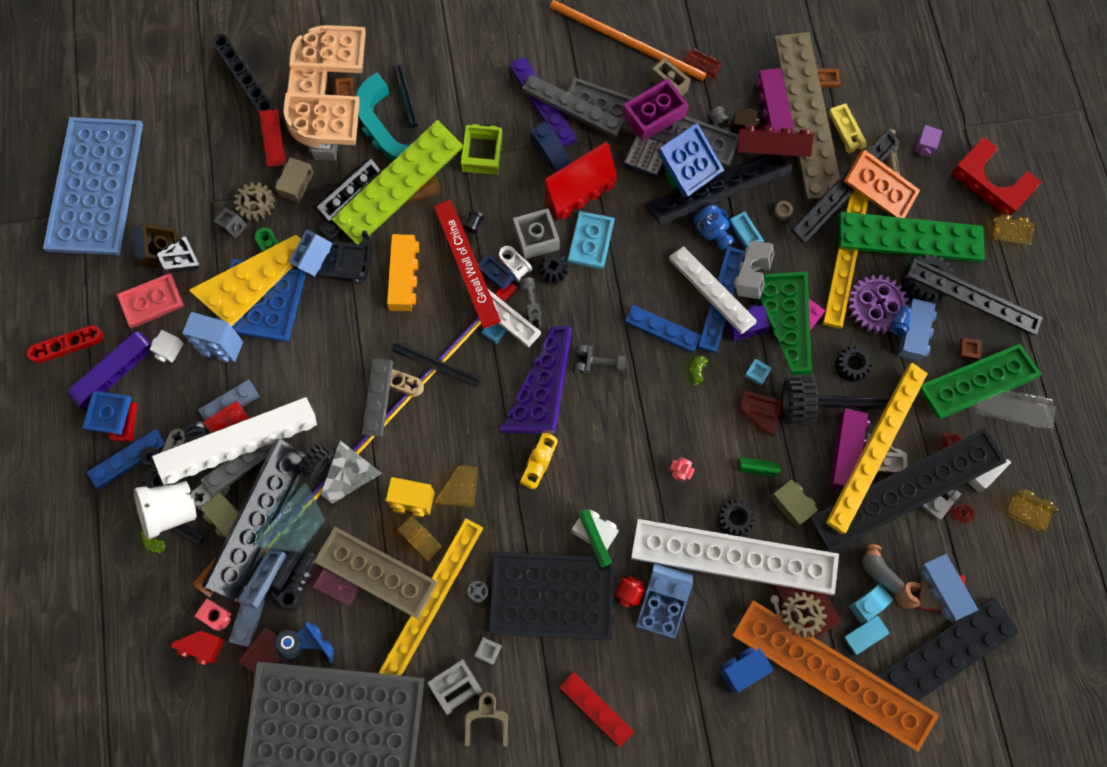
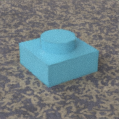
(758, 372)

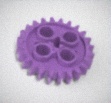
(877, 304)

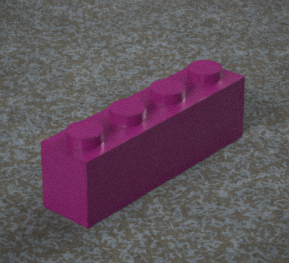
(774, 99)
(848, 446)

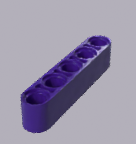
(110, 369)

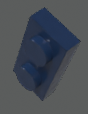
(496, 272)

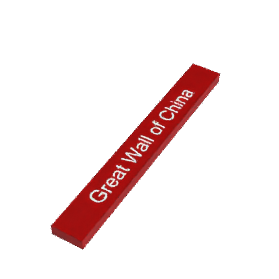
(467, 264)

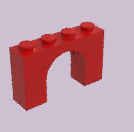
(972, 174)

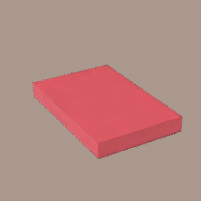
(150, 300)

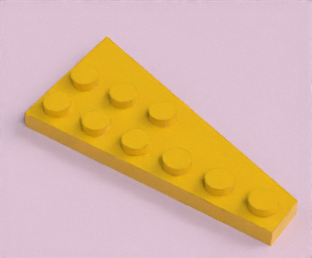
(240, 287)

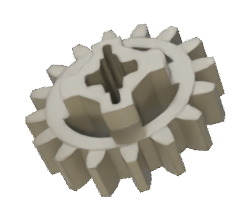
(251, 196)
(811, 617)

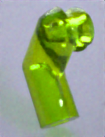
(696, 367)
(153, 545)

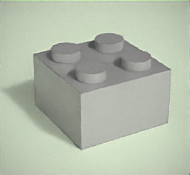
(536, 233)

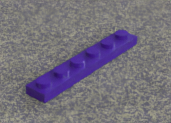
(549, 114)

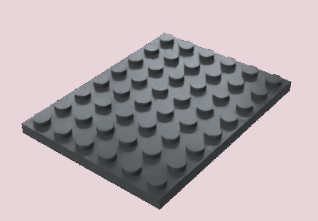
(332, 718)

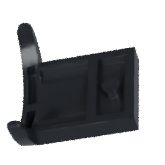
(347, 261)

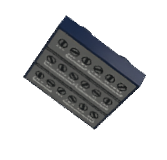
(644, 157)

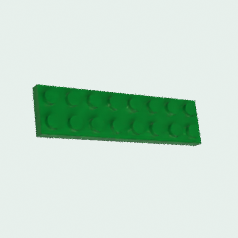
(911, 237)

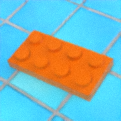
(881, 185)

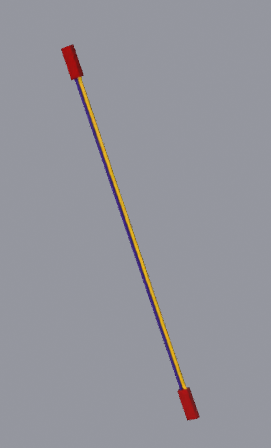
(504, 296)

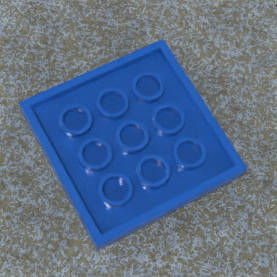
(275, 311)

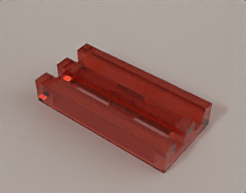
(701, 64)

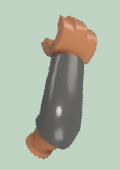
(880, 572)

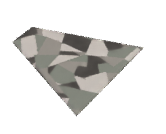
(347, 474)

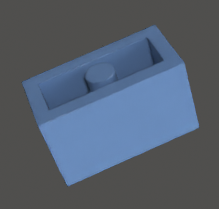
(310, 252)

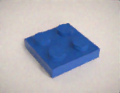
(107, 412)

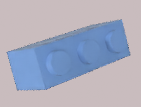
(915, 341)
(948, 588)

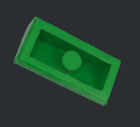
(758, 467)

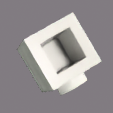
(166, 347)

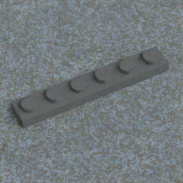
(573, 106)

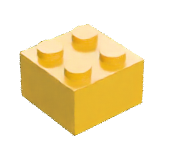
(410, 497)

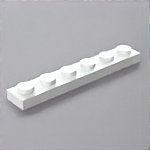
(712, 290)

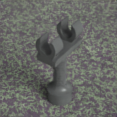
(534, 314)
(584, 350)

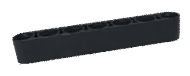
(244, 76)

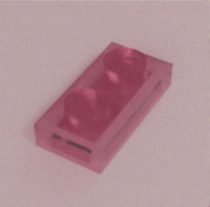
(336, 587)

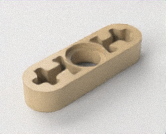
(406, 389)

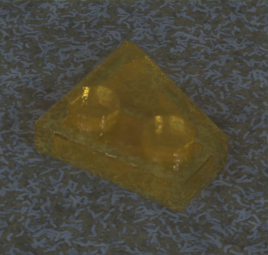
(460, 488)

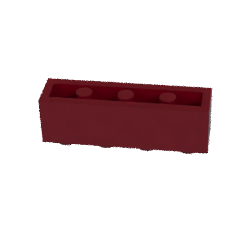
(776, 141)

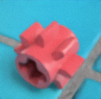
(681, 469)

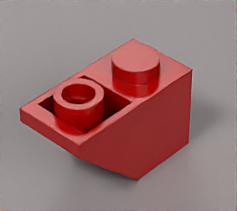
(201, 645)

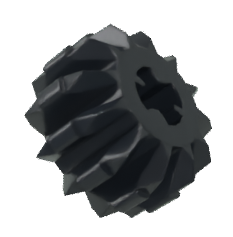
(559, 272)
(194, 431)

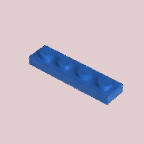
(663, 329)
(124, 460)

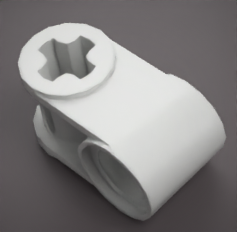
(516, 264)

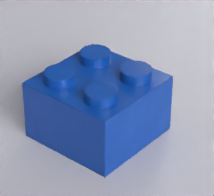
(746, 670)

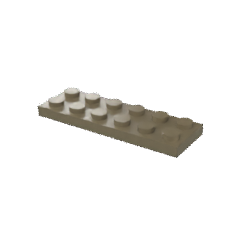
(376, 572)

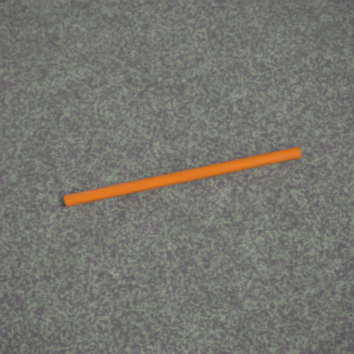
(627, 40)

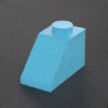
(871, 603)

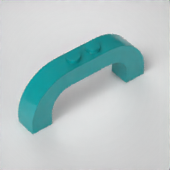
(369, 94)

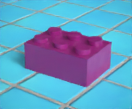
(655, 110)

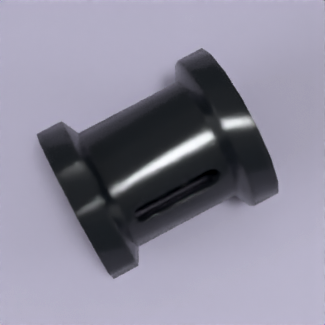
(473, 221)

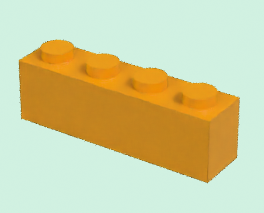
(402, 273)

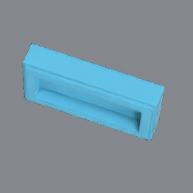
(745, 229)
(866, 635)

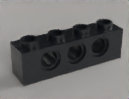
(346, 189)

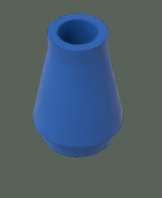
(901, 322)

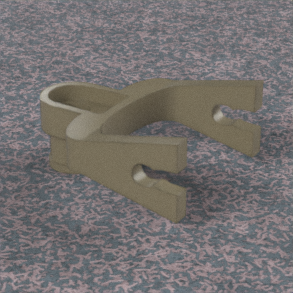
(487, 710)

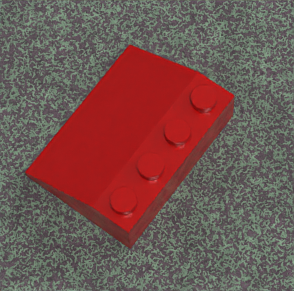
(580, 182)

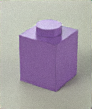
(928, 141)

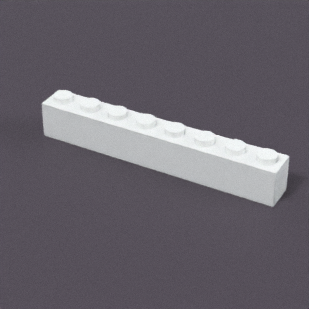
(234, 441)

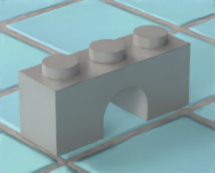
(749, 282)

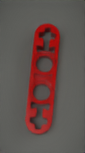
(64, 341)

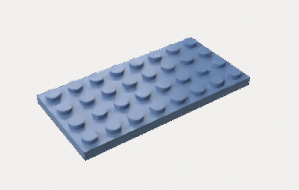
(93, 186)

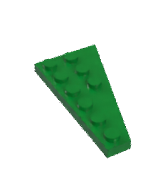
(788, 312)

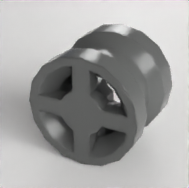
(718, 117)
(475, 589)

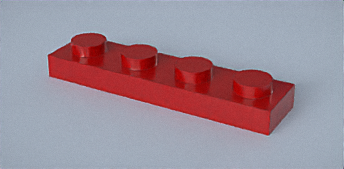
(596, 709)

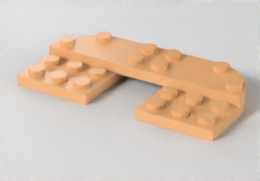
(307, 110)

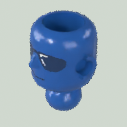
(713, 224)

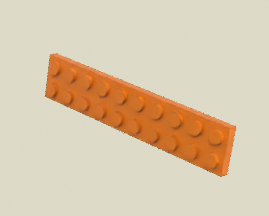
(837, 676)

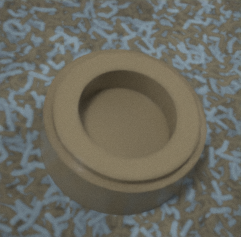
(783, 210)

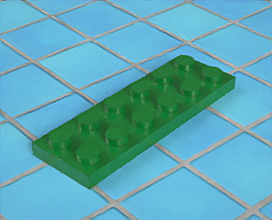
(979, 381)

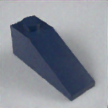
(549, 147)

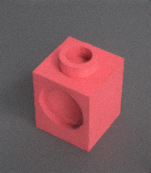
(206, 611)

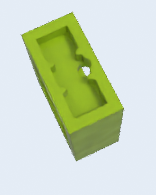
(478, 165)

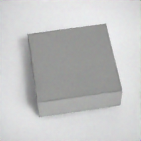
(488, 651)

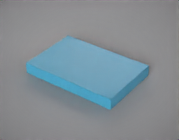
(591, 240)

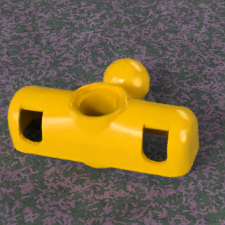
(539, 461)

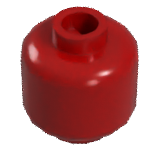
(630, 591)

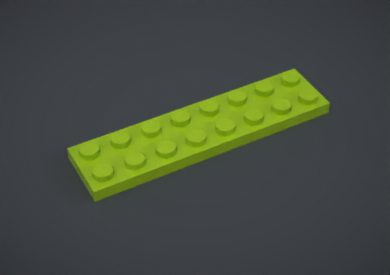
(397, 182)

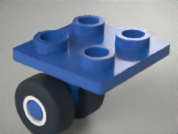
(290, 643)

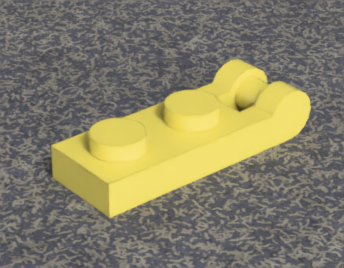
(847, 128)

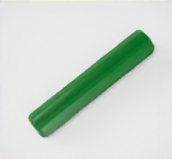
(595, 538)

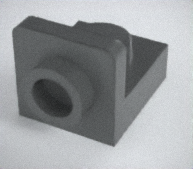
(230, 222)

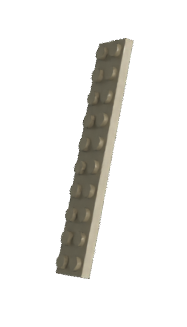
(807, 111)

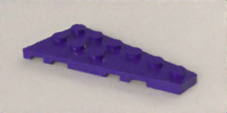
(541, 391)

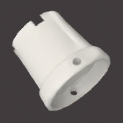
(164, 507)

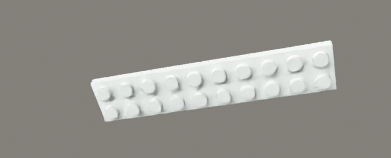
(736, 557)

